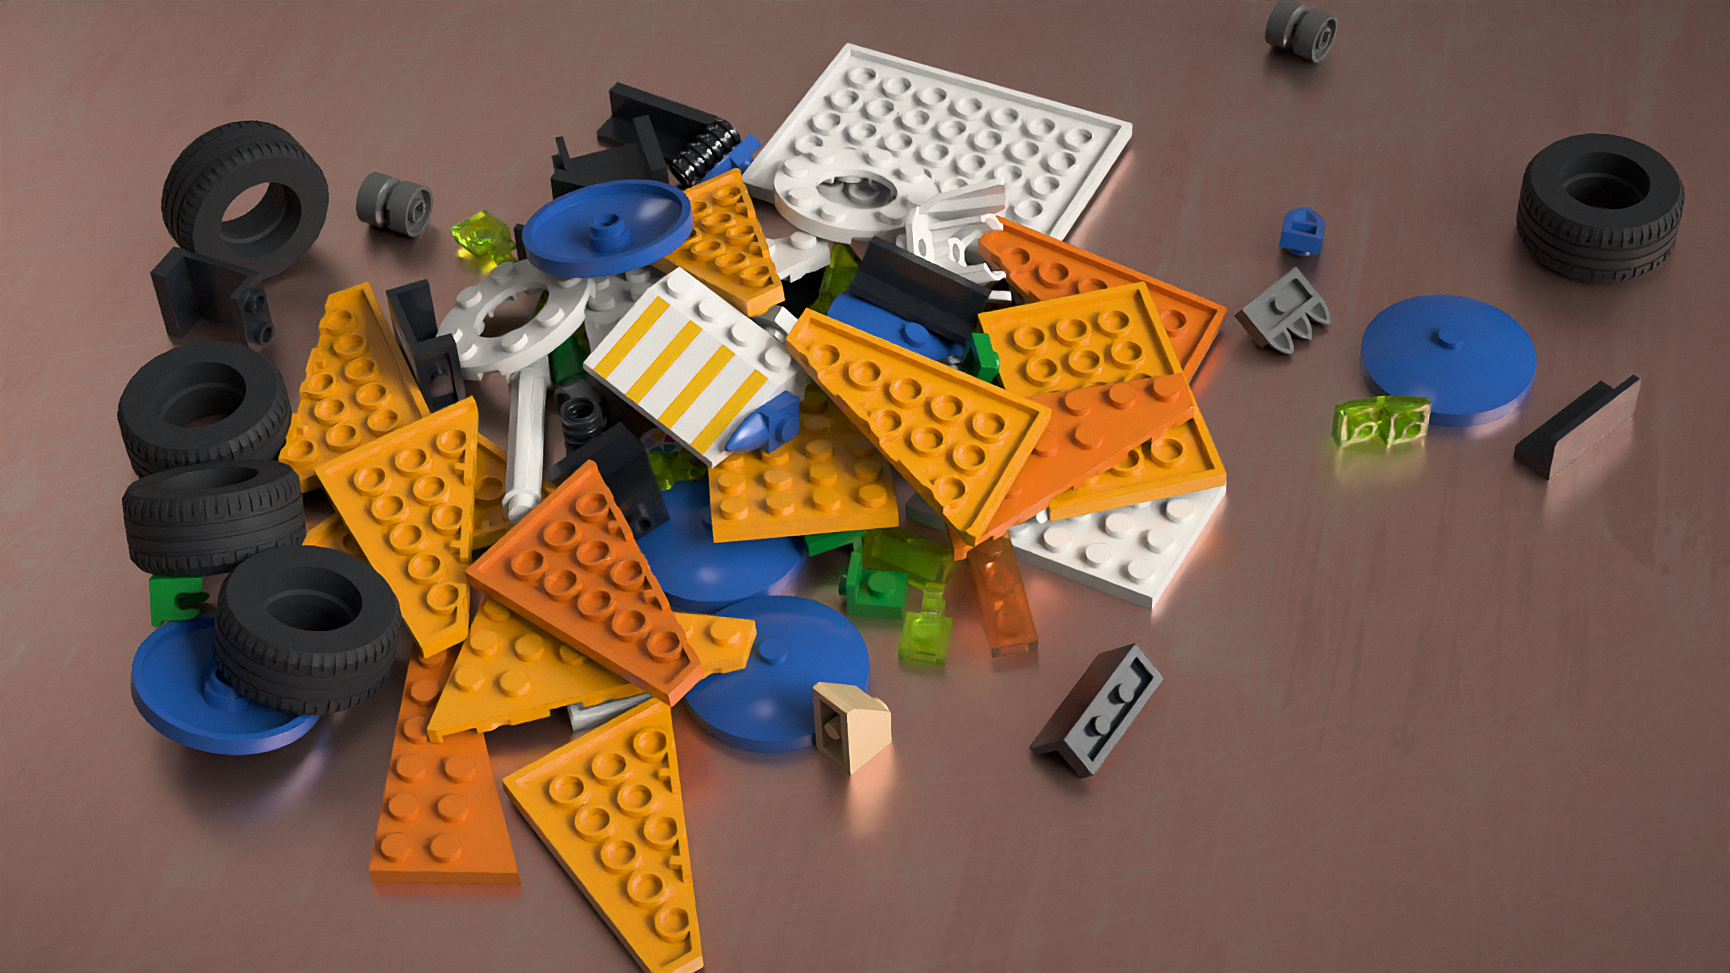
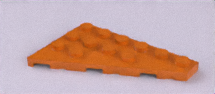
(1051, 269)
(1084, 438)
(588, 584)

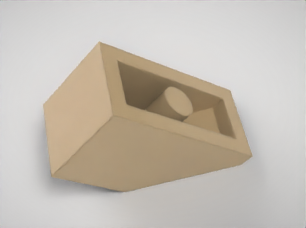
(849, 724)

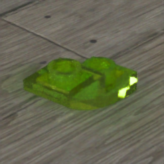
(1391, 417)

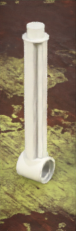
(526, 437)

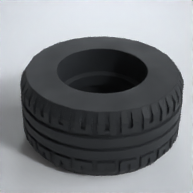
(225, 165)
(1591, 242)
(201, 383)
(212, 516)
(297, 667)

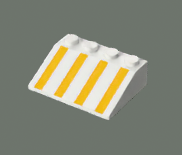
(693, 364)

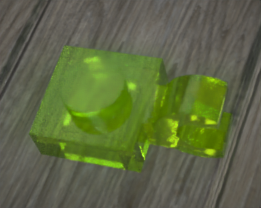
(486, 235)
(675, 467)
(928, 633)

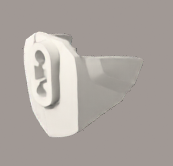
(950, 223)

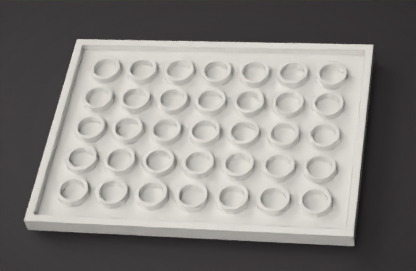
(955, 132)

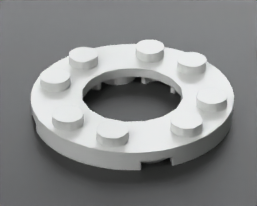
(806, 209)
(523, 345)

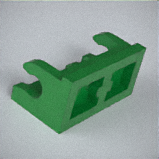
(170, 593)

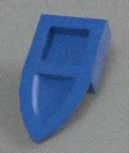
(738, 158)
(1302, 232)
(767, 426)

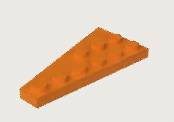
(439, 799)

